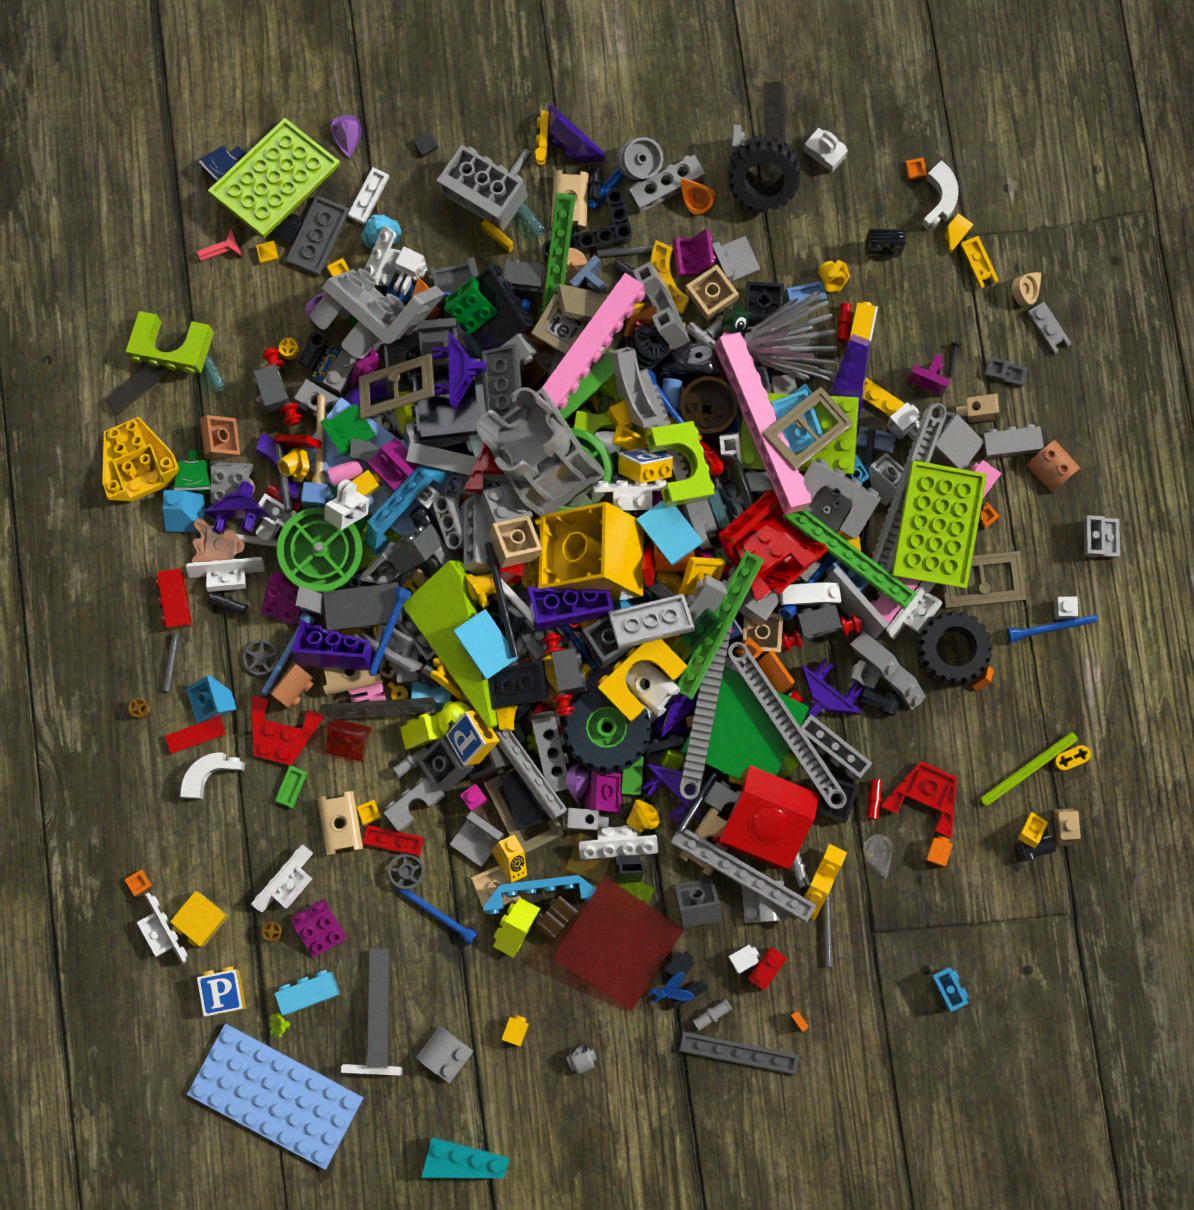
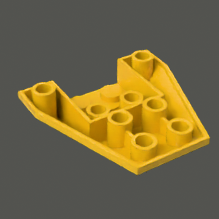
(135, 462)

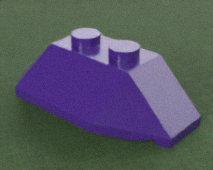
(571, 139)

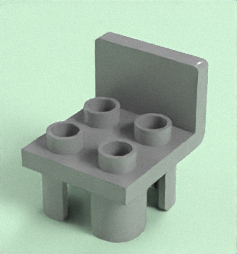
(379, 317)
(538, 452)

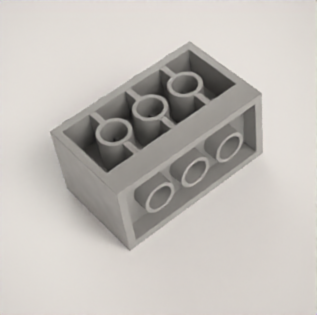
(482, 187)

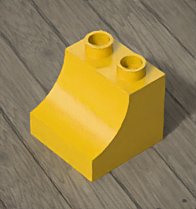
(592, 550)

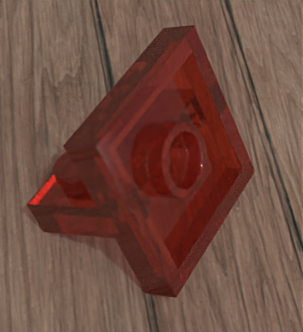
(347, 739)

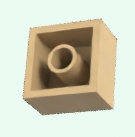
(712, 292)
(515, 541)
(767, 636)

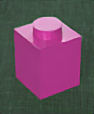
(474, 797)

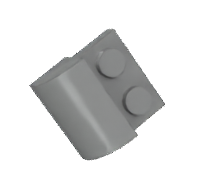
(1101, 537)
(759, 908)
(444, 1054)

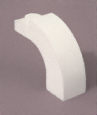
(946, 184)
(198, 773)

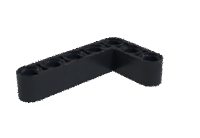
(612, 231)

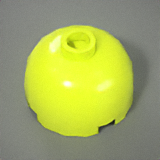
(450, 715)

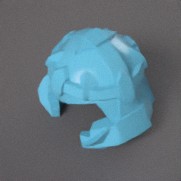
(374, 227)

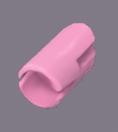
(348, 470)
(373, 693)

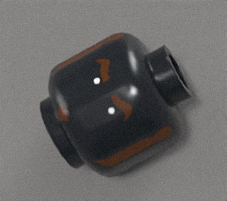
(424, 675)

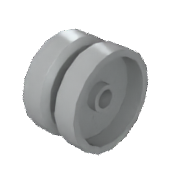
(640, 149)

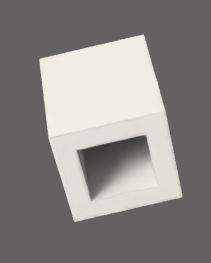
(1066, 608)
(744, 958)

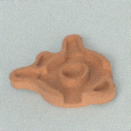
(215, 546)

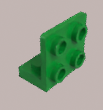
(469, 306)
(348, 426)

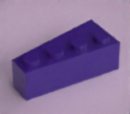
(852, 371)
(566, 606)
(330, 649)

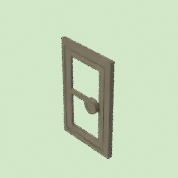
(540, 333)
(393, 374)
(794, 415)
(1017, 594)
(507, 819)

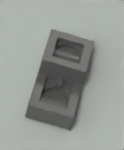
(1006, 372)

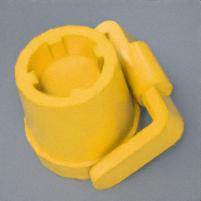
(833, 275)
(294, 464)
(480, 587)
(641, 816)

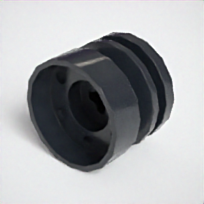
(648, 345)

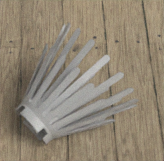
(772, 344)

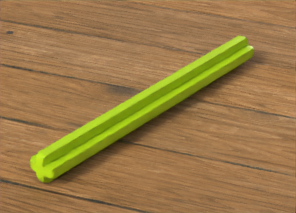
(1028, 769)

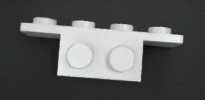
(383, 258)
(630, 495)
(225, 573)
(918, 611)
(617, 842)
(286, 883)
(157, 932)

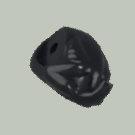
(690, 363)

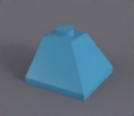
(182, 510)
(210, 699)

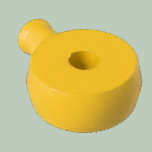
(396, 689)

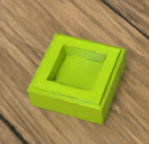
(672, 759)

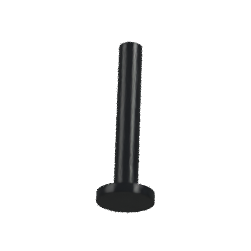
(953, 357)
(642, 798)

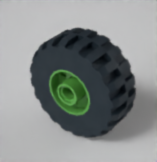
(603, 750)

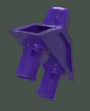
(461, 370)
(236, 506)
(825, 697)
(676, 709)
(672, 780)

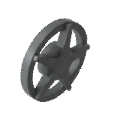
(260, 657)
(406, 871)

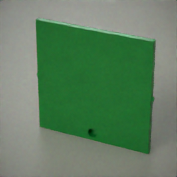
(744, 732)

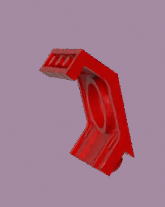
(762, 513)
(769, 819)

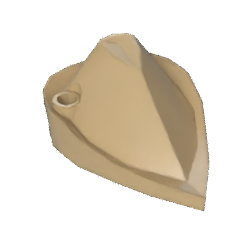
(1026, 288)

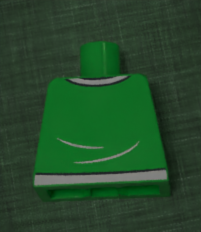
(193, 475)

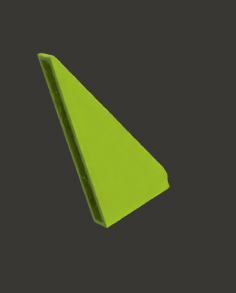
(437, 611)

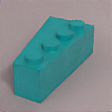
(457, 1160)

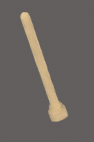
(319, 477)

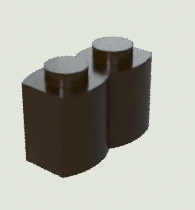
(556, 918)

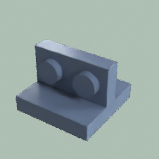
(588, 277)

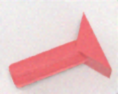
(220, 248)

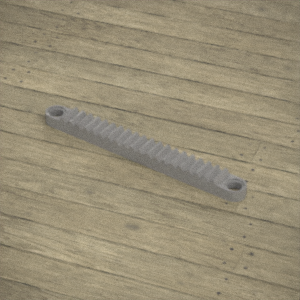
(921, 451)
(678, 465)
(703, 721)
(787, 725)

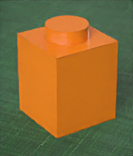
(939, 851)

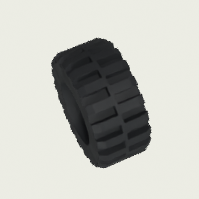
(769, 195)
(972, 631)

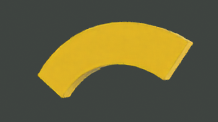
(660, 260)

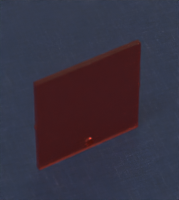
(618, 943)

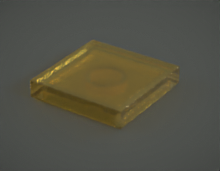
(590, 868)

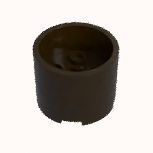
(713, 395)

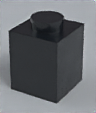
(681, 963)

